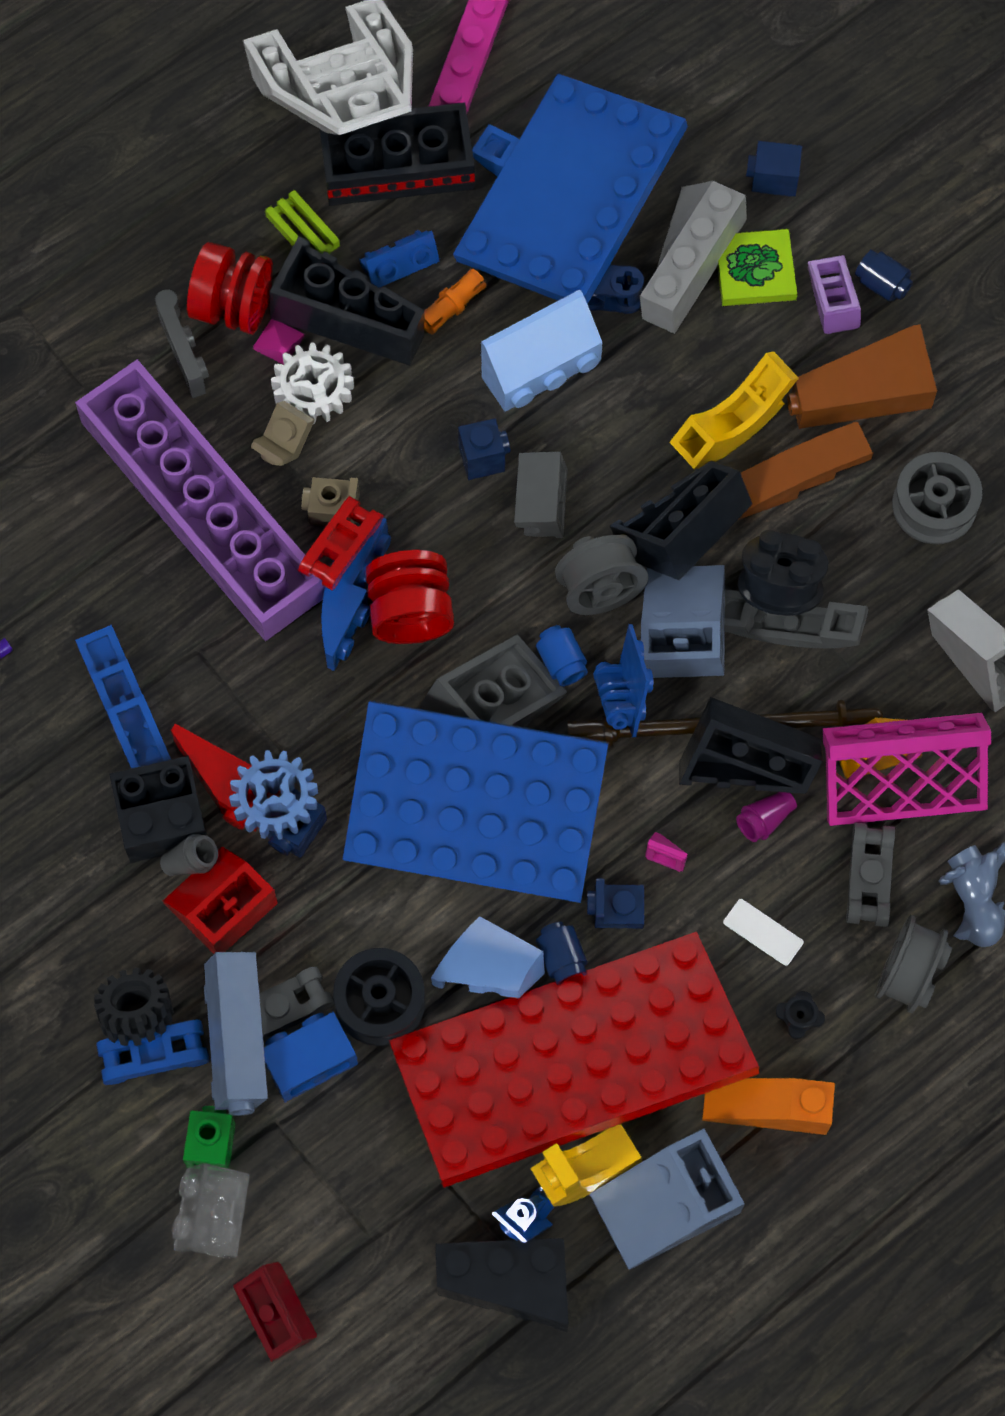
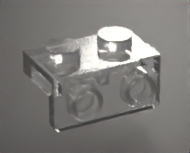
(211, 1210)

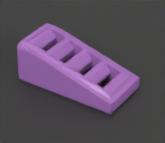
(837, 315)

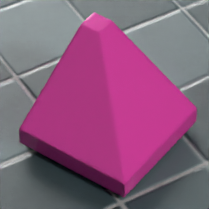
(277, 340)
(665, 852)

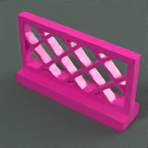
(913, 739)

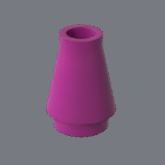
(765, 815)

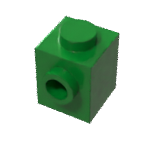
(209, 1138)

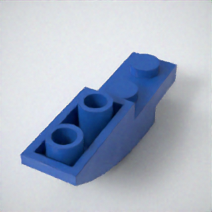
(348, 603)

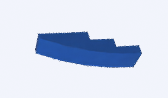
(122, 698)

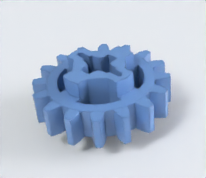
(261, 782)

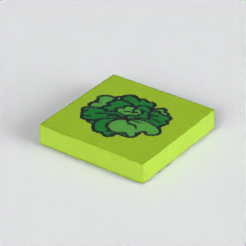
(757, 269)

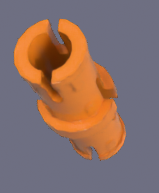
(453, 300)

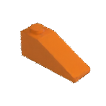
(773, 1104)

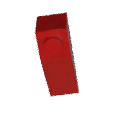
(215, 771)

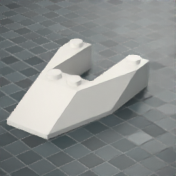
(343, 85)

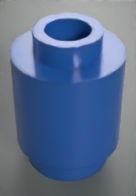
(562, 655)

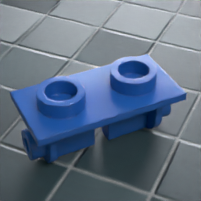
(402, 260)
(525, 1216)

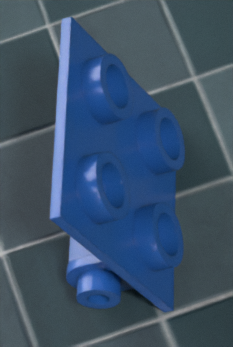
(625, 685)

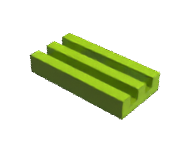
(285, 207)

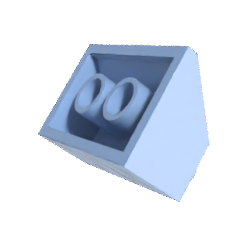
(541, 351)

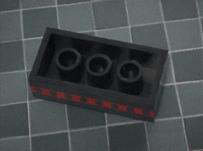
(401, 157)

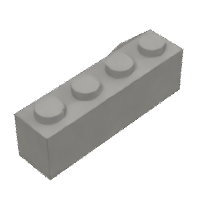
(697, 237)

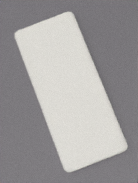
(763, 932)

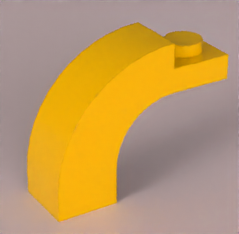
(739, 417)
(585, 1168)

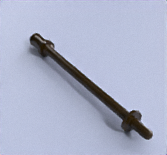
(602, 731)

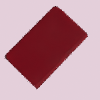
(275, 1310)

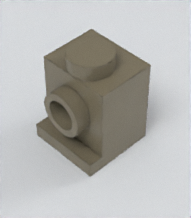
(322, 510)

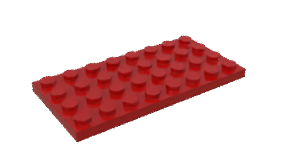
(572, 1058)

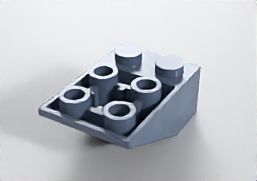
(685, 623)
(667, 1199)

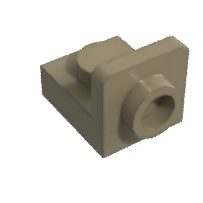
(284, 435)

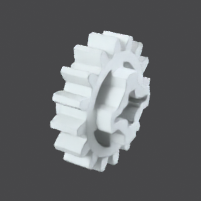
(315, 367)

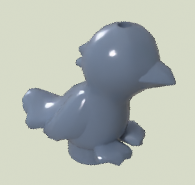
(975, 883)

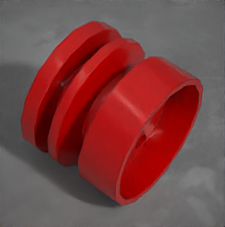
(230, 287)
(409, 597)

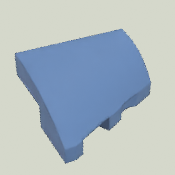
(491, 961)

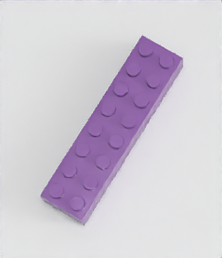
(200, 499)

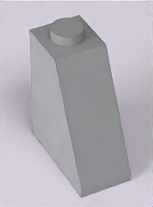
(973, 644)

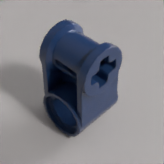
(613, 287)

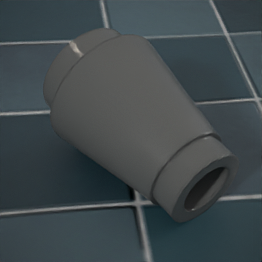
(191, 856)

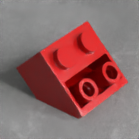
(222, 902)

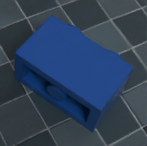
(308, 1055)

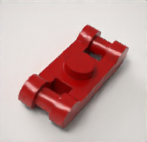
(340, 542)

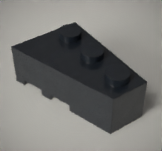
(687, 521)

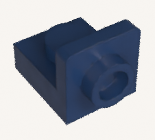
(616, 905)

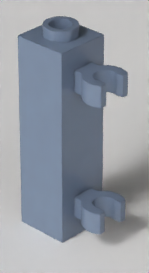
(235, 1032)

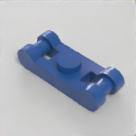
(154, 1055)

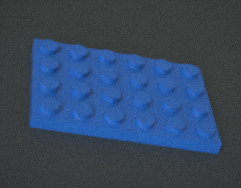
(475, 801)

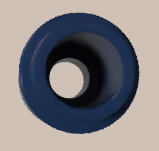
(884, 276)
(561, 951)

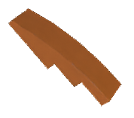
(804, 467)

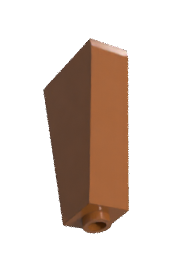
(867, 383)

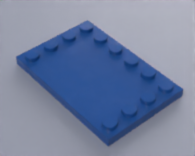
(570, 190)

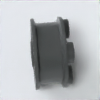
(937, 498)
(601, 574)
(913, 964)

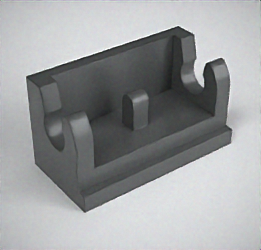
(541, 494)

